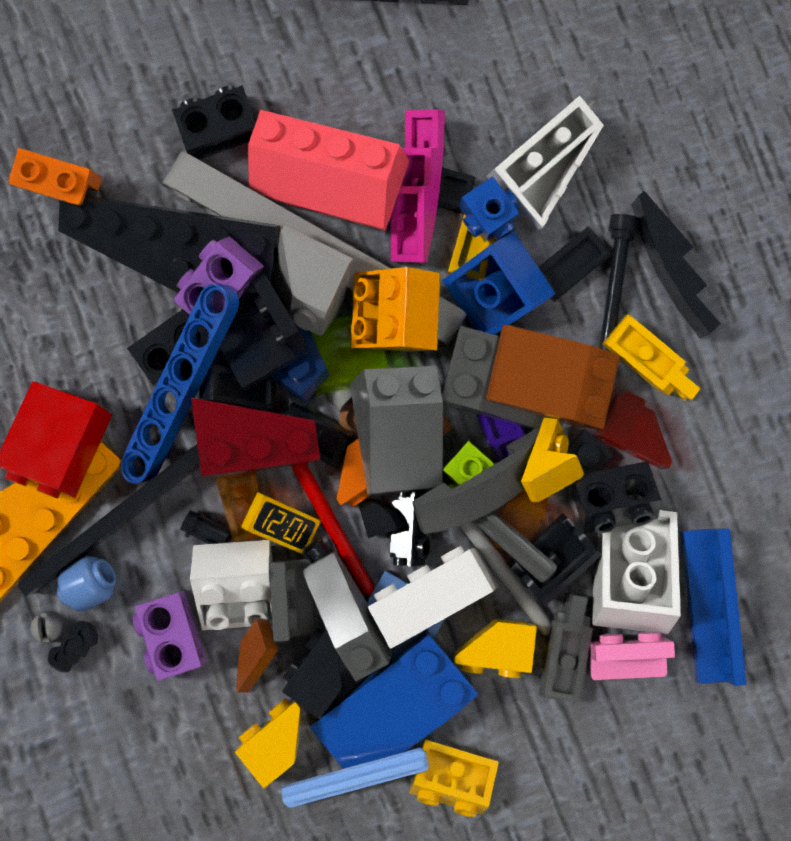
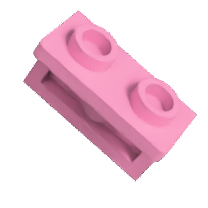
(630, 658)

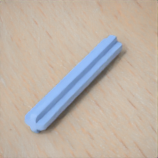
(355, 777)

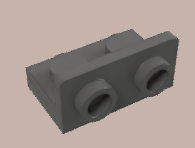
(291, 600)

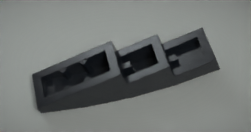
(666, 251)

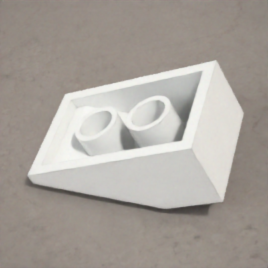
(638, 576)

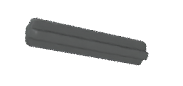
(517, 546)

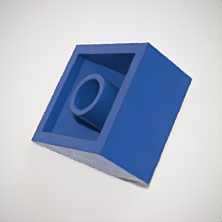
(506, 293)

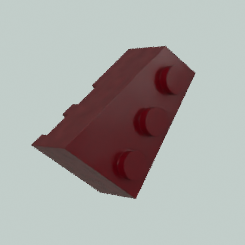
(249, 439)

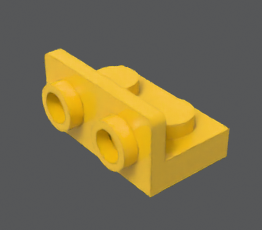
(455, 780)

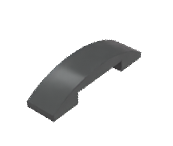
(448, 508)

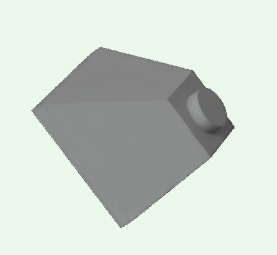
(310, 280)

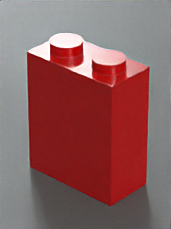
(53, 440)

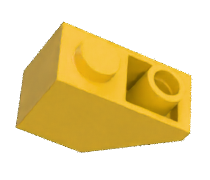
(500, 646)
(273, 746)

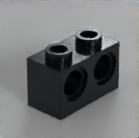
(219, 133)
(163, 340)
(613, 489)

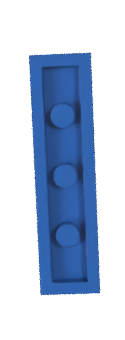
(713, 606)

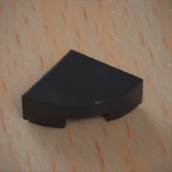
(378, 518)

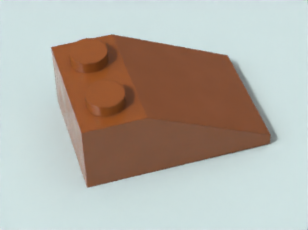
(553, 377)

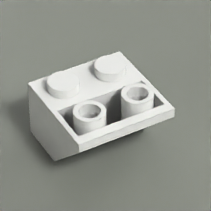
(232, 583)

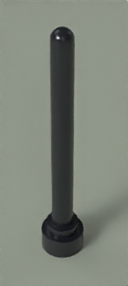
(623, 230)

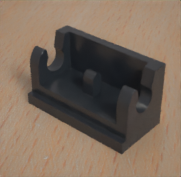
(564, 547)

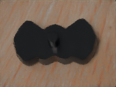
(73, 647)

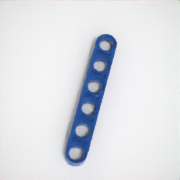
(173, 381)

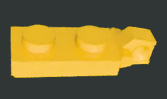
(650, 358)

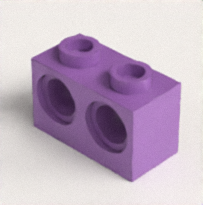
(210, 272)
(180, 632)

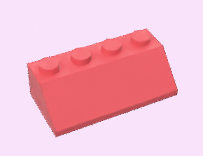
(325, 169)

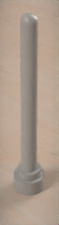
(506, 575)

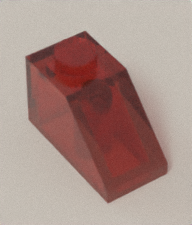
(634, 431)

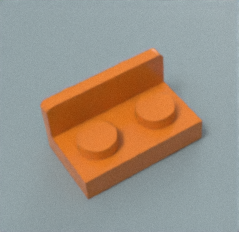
(52, 177)

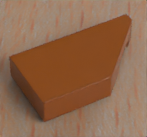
(255, 654)

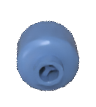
(86, 583)

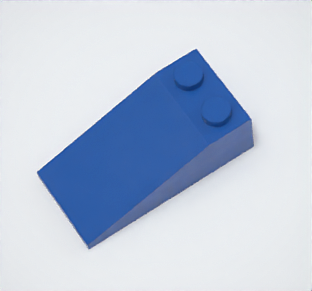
(395, 705)

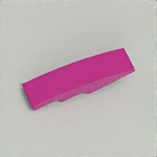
(418, 196)

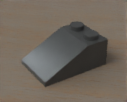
(470, 376)
(399, 428)

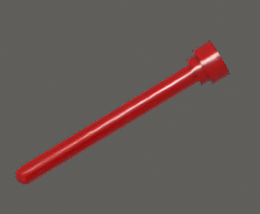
(334, 529)

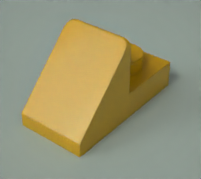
(549, 464)

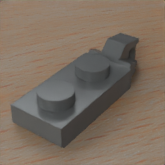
(567, 651)

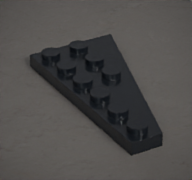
(166, 240)

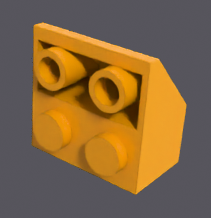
(395, 310)

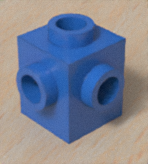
(485, 199)

